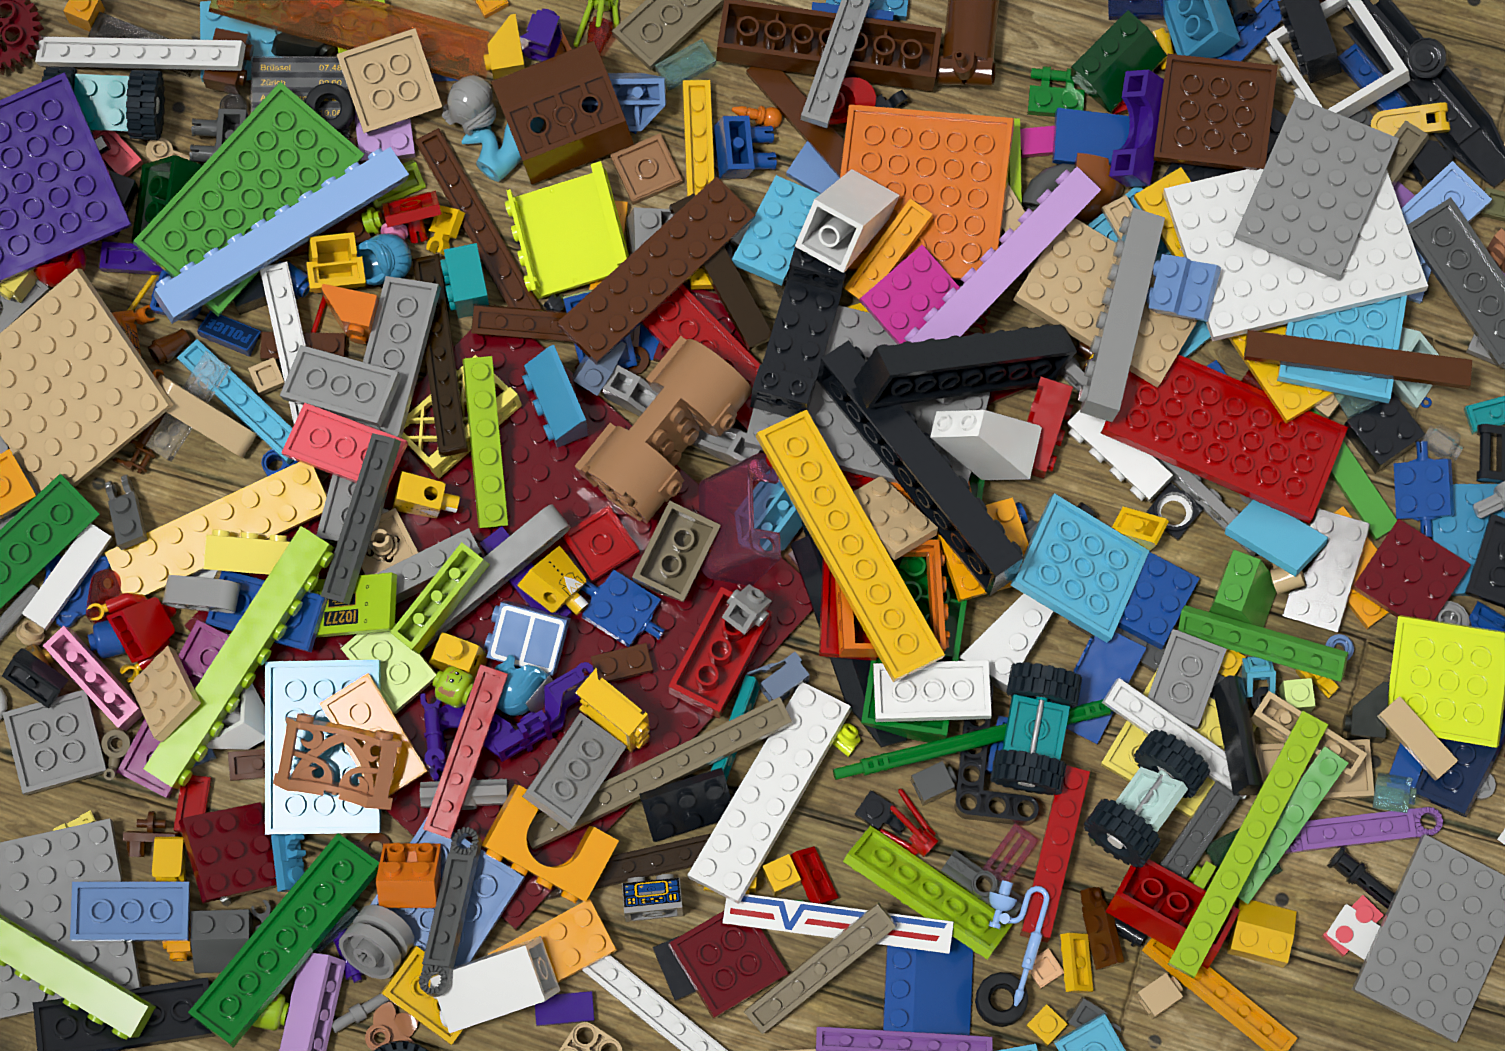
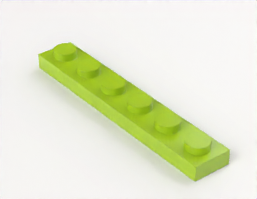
(485, 442)

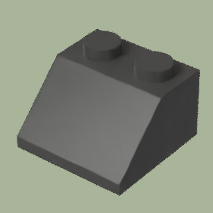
(218, 937)

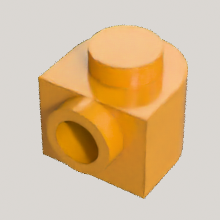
(179, 950)

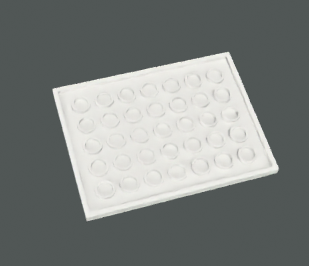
(1267, 290)

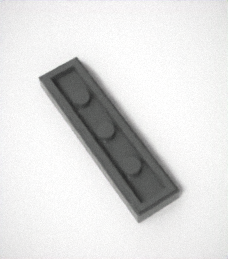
(1200, 830)

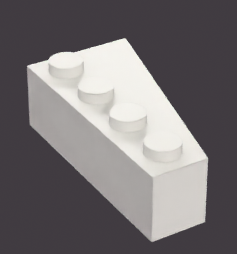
(1010, 639)

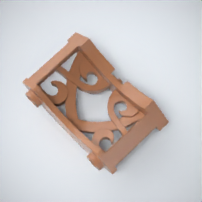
(368, 793)

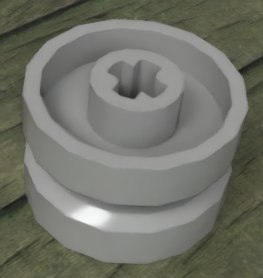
(376, 941)

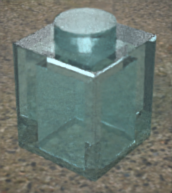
(1394, 793)

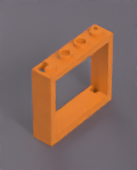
(938, 610)

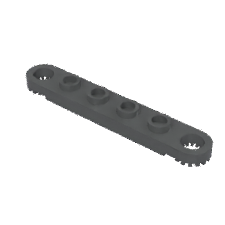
(450, 912)

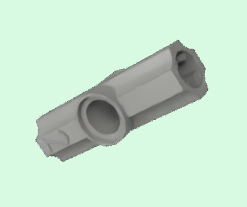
(480, 793)

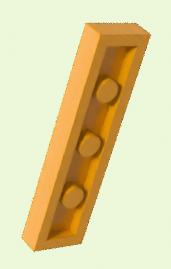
(890, 248)

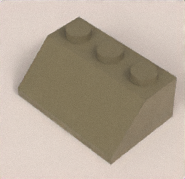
(676, 552)

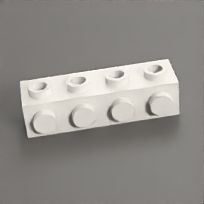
(1138, 468)

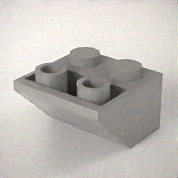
(643, 224)

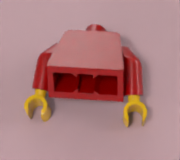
(140, 626)

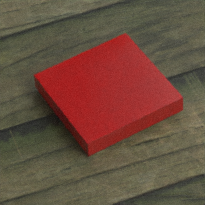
(600, 543)

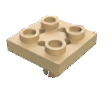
(383, 546)

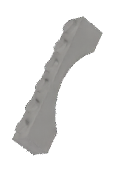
(636, 395)

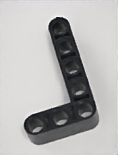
(983, 798)

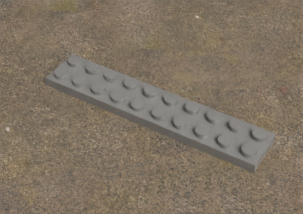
(397, 345)

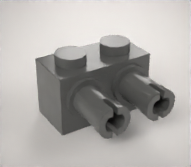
(226, 123)

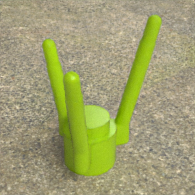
(600, 6)

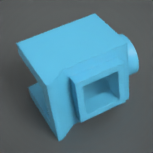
(1258, 669)

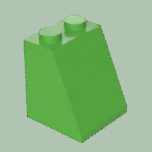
(1244, 590)

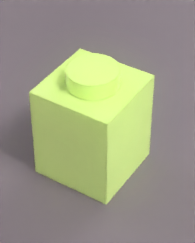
(1298, 694)

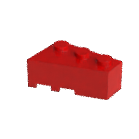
(1048, 411)

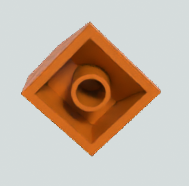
(352, 310)

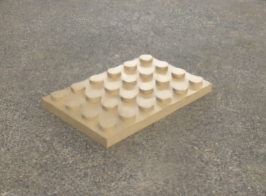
(1069, 290)

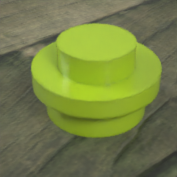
(372, 221)

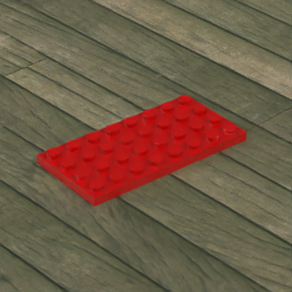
(1229, 436)

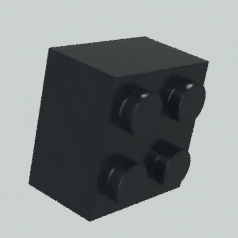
(1383, 433)

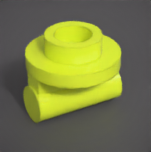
(847, 739)

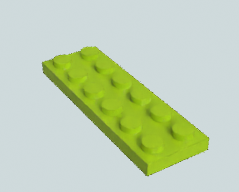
(926, 890)

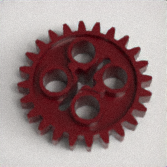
(22, 22)

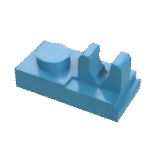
(287, 860)

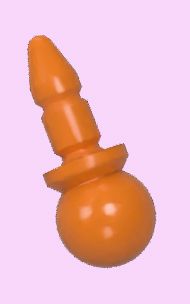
(768, 117)

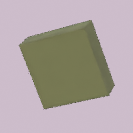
(1496, 208)

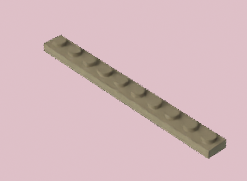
(669, 768)

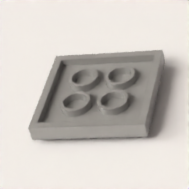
(54, 743)

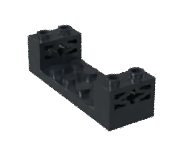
(798, 336)

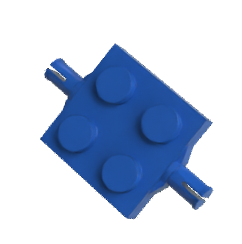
(1423, 489)
(622, 609)

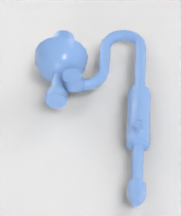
(1003, 902)

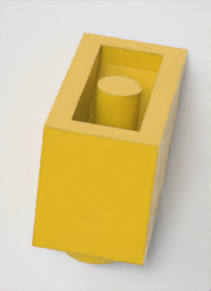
(505, 50)

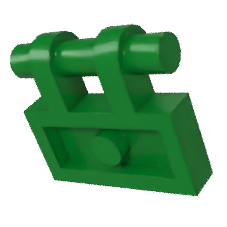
(1045, 99)

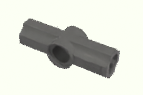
(967, 873)

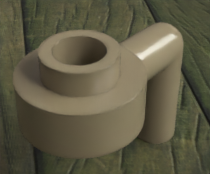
(113, 752)

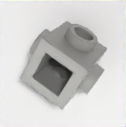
(747, 608)

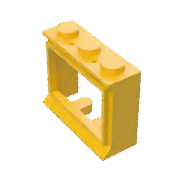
(613, 712)

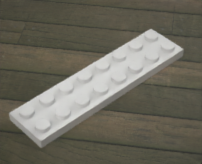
(769, 794)

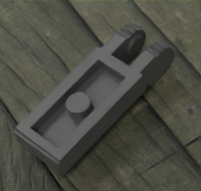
(126, 514)

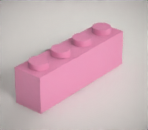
(94, 678)

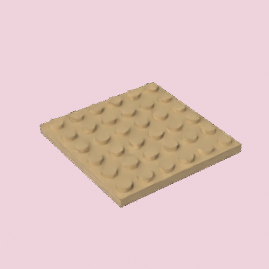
(72, 385)

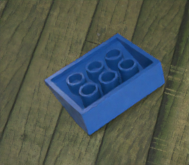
(928, 990)

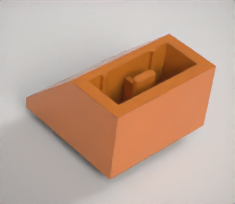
(409, 875)

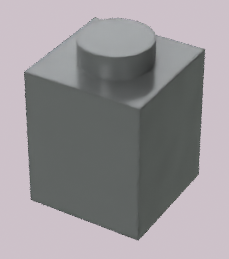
(933, 782)

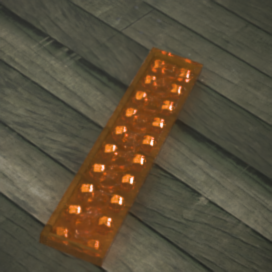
(348, 24)

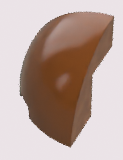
(1098, 170)

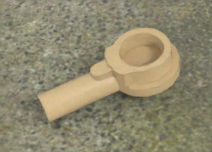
(161, 149)

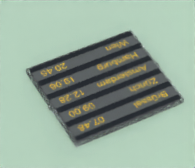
(300, 76)

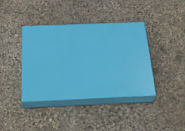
(1276, 536)

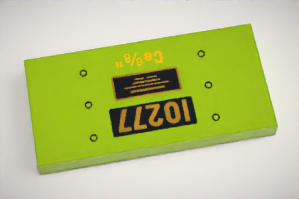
(369, 610)

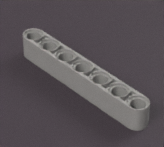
(509, 560)

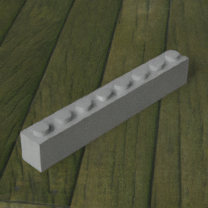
(1122, 314)

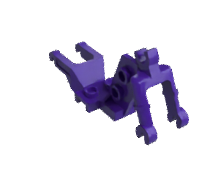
(502, 737)

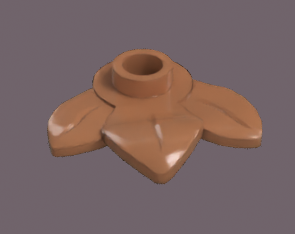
(394, 1026)

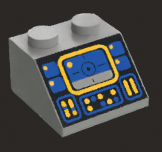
(652, 898)

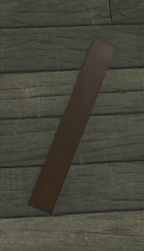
(442, 365)

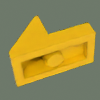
(1140, 526)
(169, 859)

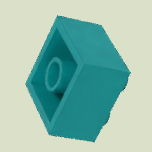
(465, 274)

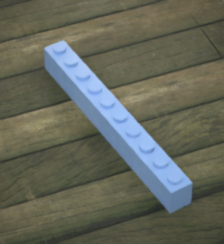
(279, 235)

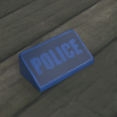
(229, 333)

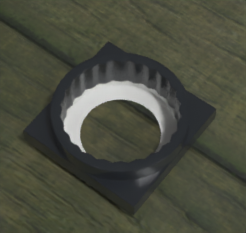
(1173, 493)

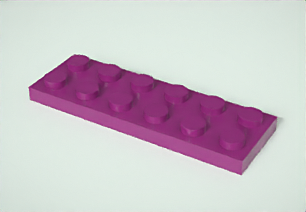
(196, 656)

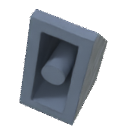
(595, 376)

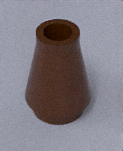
(168, 346)

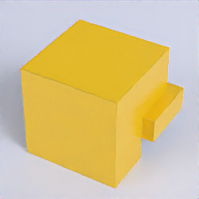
(334, 262)

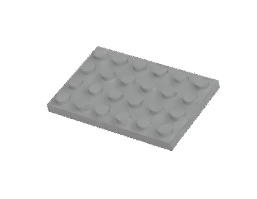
(1316, 188)
(1436, 939)

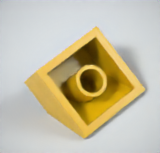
(1263, 933)

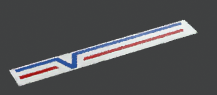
(832, 920)

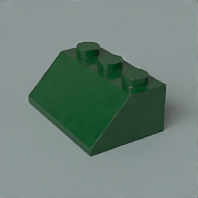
(1122, 48)
(158, 185)

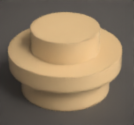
(30, 633)

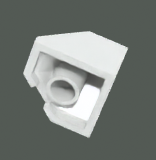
(244, 725)

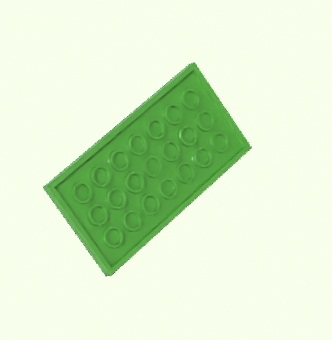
(255, 172)

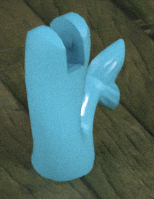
(493, 161)

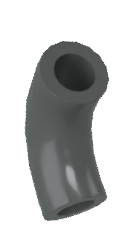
(1042, 182)

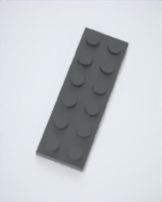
(1464, 272)

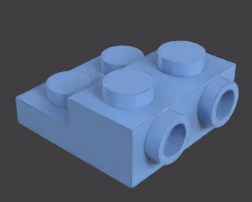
(1183, 287)

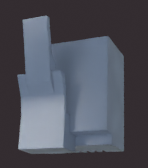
(785, 680)

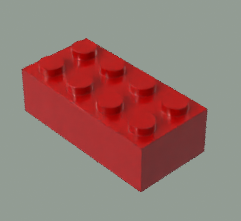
(715, 659)
(1162, 906)

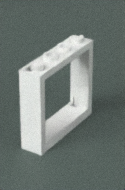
(1397, 77)

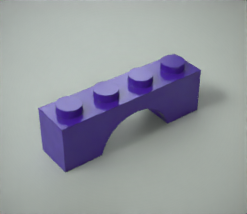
(1135, 159)

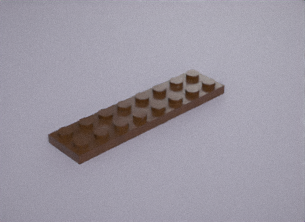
(656, 270)

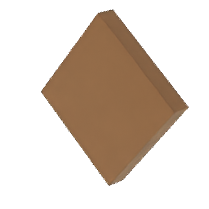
(646, 169)

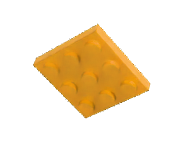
(964, 583)

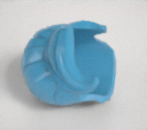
(384, 257)
(519, 686)

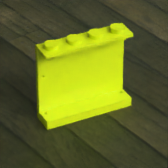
(568, 233)

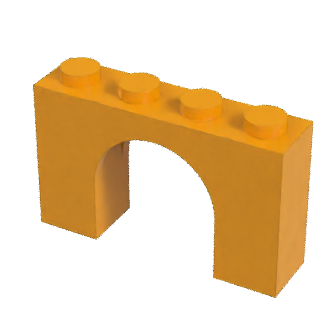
(574, 877)

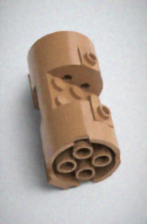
(694, 394)

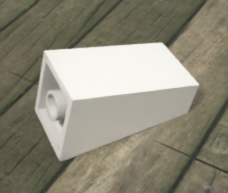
(846, 219)
(988, 442)
(497, 985)

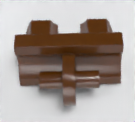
(137, 839)

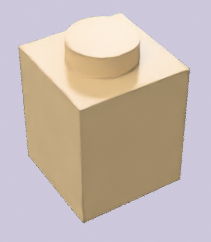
(1160, 995)

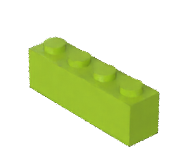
(439, 598)

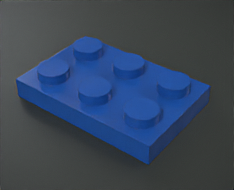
(1157, 600)

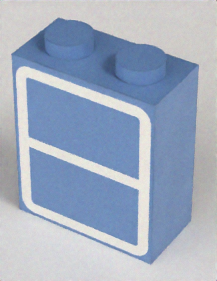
(528, 635)

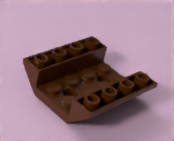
(556, 94)

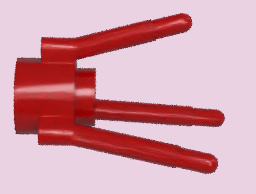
(922, 839)

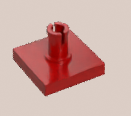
(412, 211)

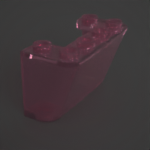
(729, 502)

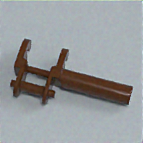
(140, 448)

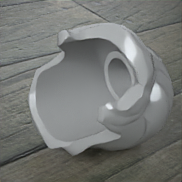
(470, 104)

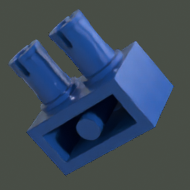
(735, 148)

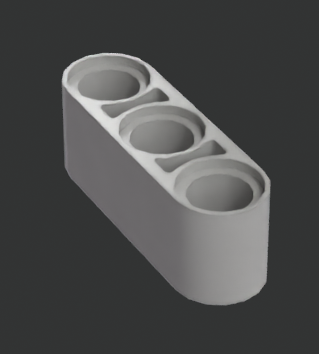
(201, 594)

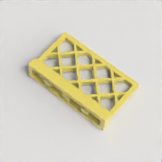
(506, 402)

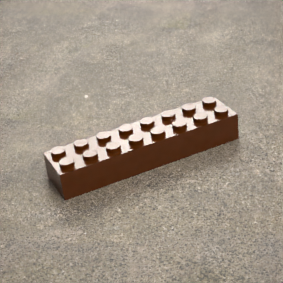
(796, 39)

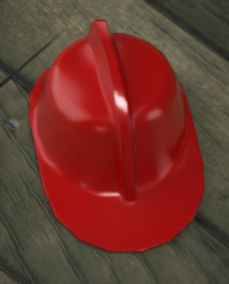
(852, 92)

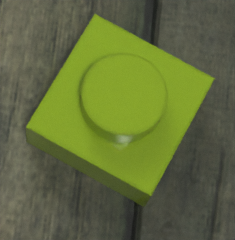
(1201, 876)

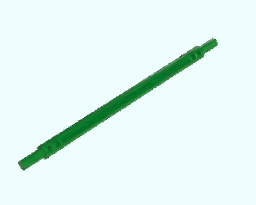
(954, 744)

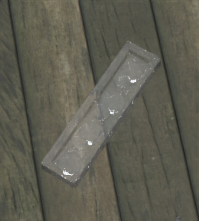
(201, 383)

